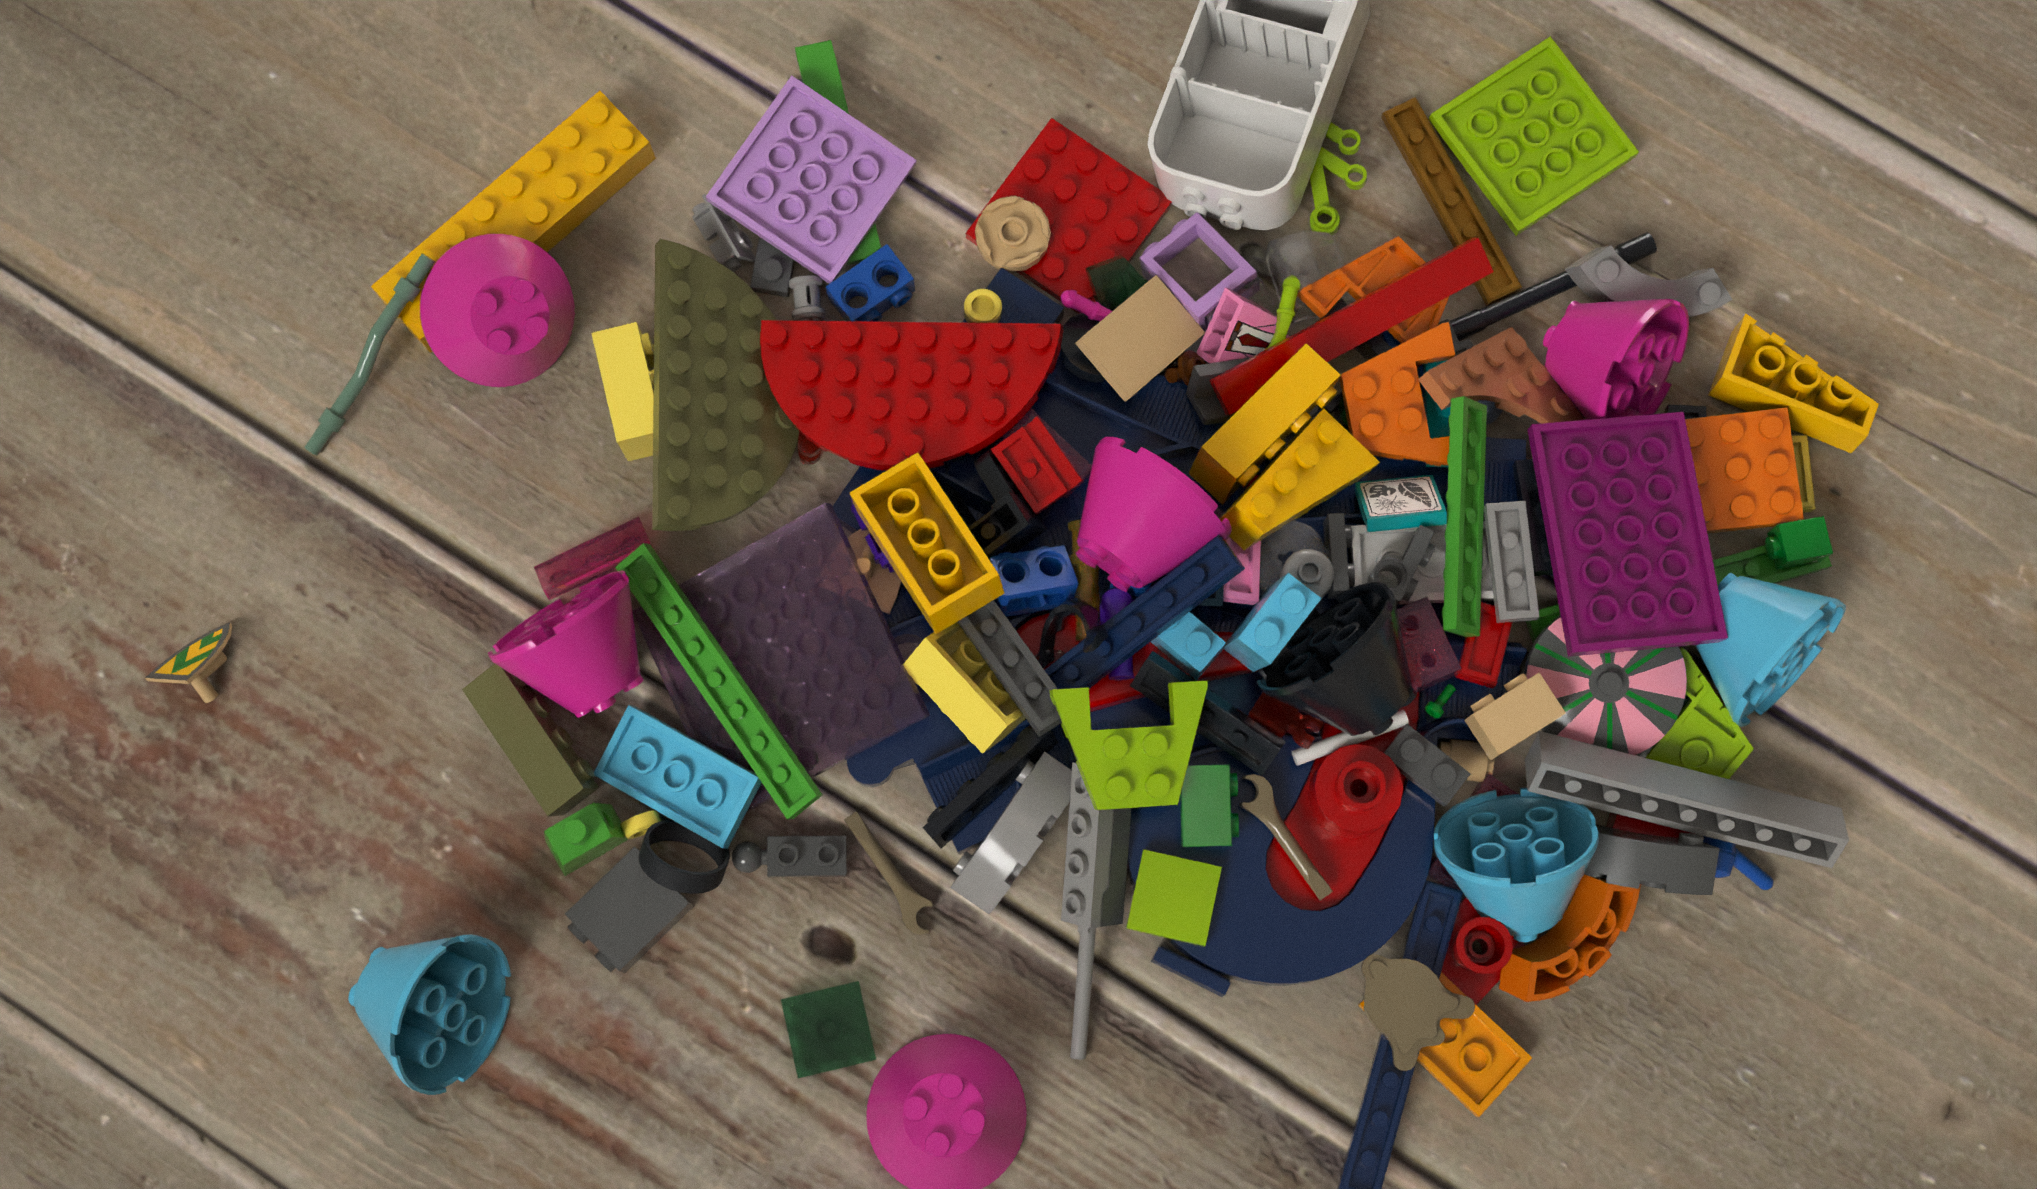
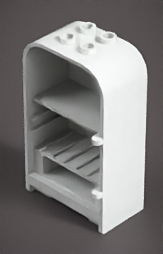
(1252, 106)

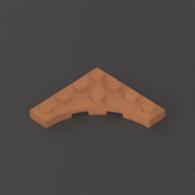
(1503, 373)

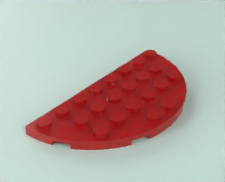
(906, 386)

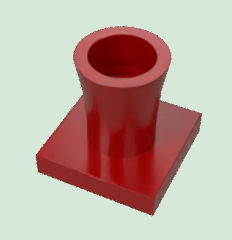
(1473, 972)

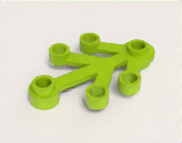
(1337, 167)

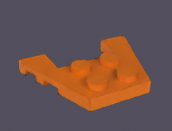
(1367, 275)
(1387, 402)

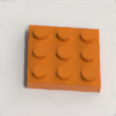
(1745, 470)

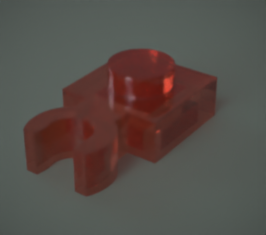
(1281, 718)

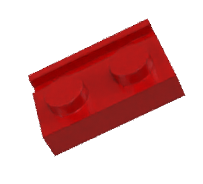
(1037, 465)

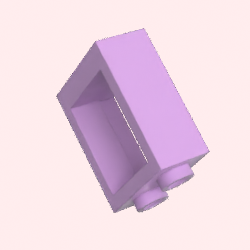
(1181, 236)

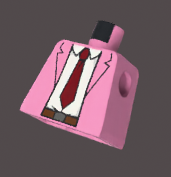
(1237, 329)

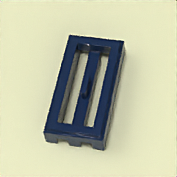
(1191, 971)

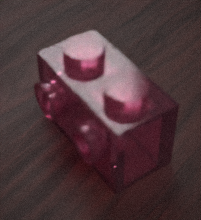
(1426, 645)

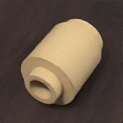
(1469, 756)

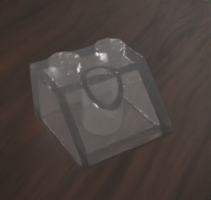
(1309, 258)

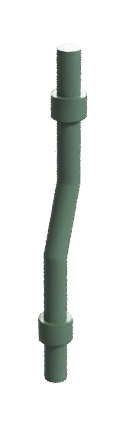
(333, 417)

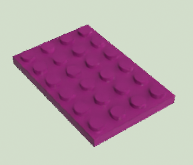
(1626, 534)

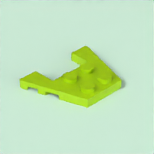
(1704, 732)
(1136, 763)

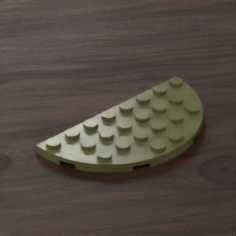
(714, 414)

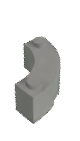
(1610, 279)
(1014, 838)

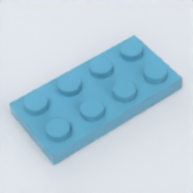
(678, 776)

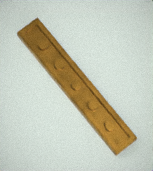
(1448, 194)

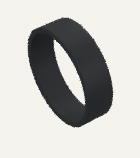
(676, 878)

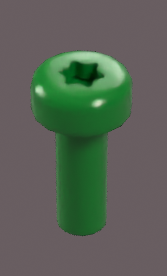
(1435, 708)

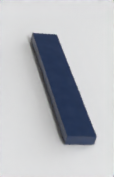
(1149, 615)

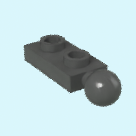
(794, 856)

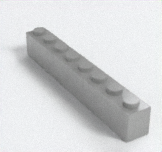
(1685, 799)

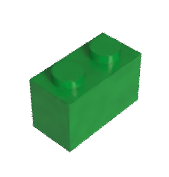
(1207, 806)

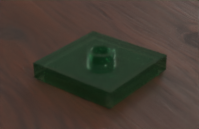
(828, 1029)

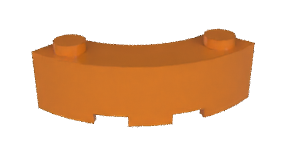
(1574, 945)

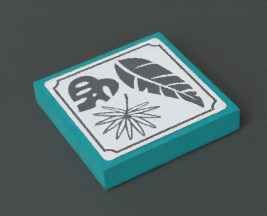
(1400, 503)

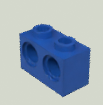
(863, 281)
(1031, 586)

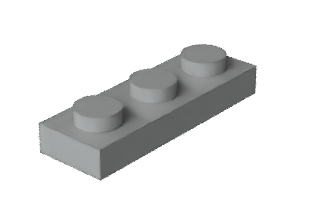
(1511, 561)

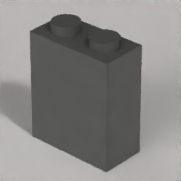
(626, 914)

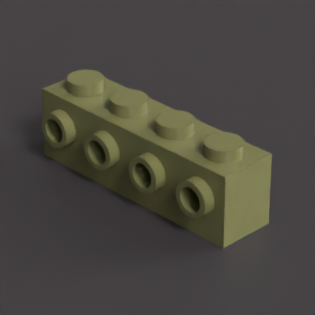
(532, 740)

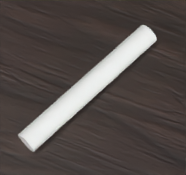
(1332, 743)

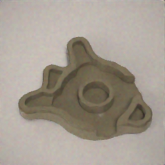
(1407, 1004)

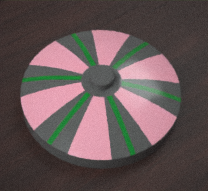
(1610, 698)

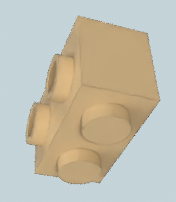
(1513, 716)

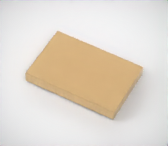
(1140, 338)

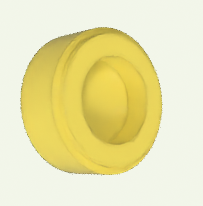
(982, 307)
(639, 824)

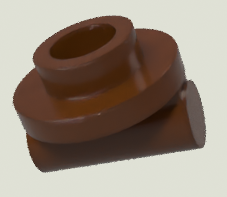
(1185, 366)

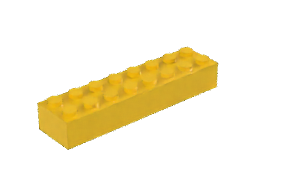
(540, 193)

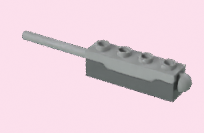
(1092, 888)

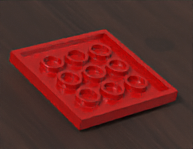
(1090, 204)

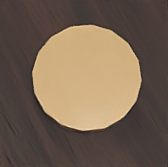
(1012, 234)

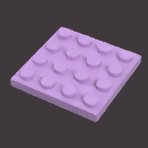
(811, 180)

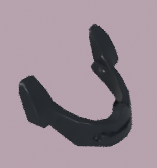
(1055, 622)

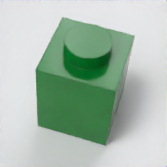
(1798, 543)

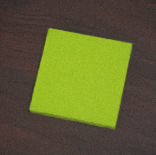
(1174, 898)

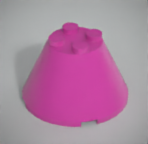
(497, 310)
(1617, 354)
(1142, 516)
(577, 649)
(946, 1114)

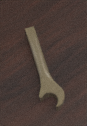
(1265, 810)
(909, 900)

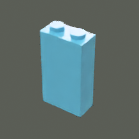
(1271, 623)

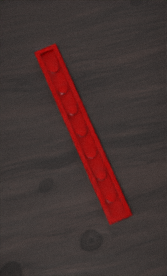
(1359, 320)

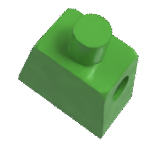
(584, 836)

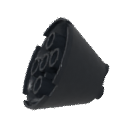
(1346, 663)

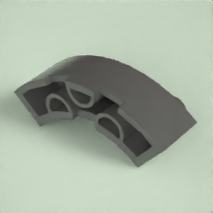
(1654, 861)

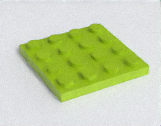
(1533, 136)

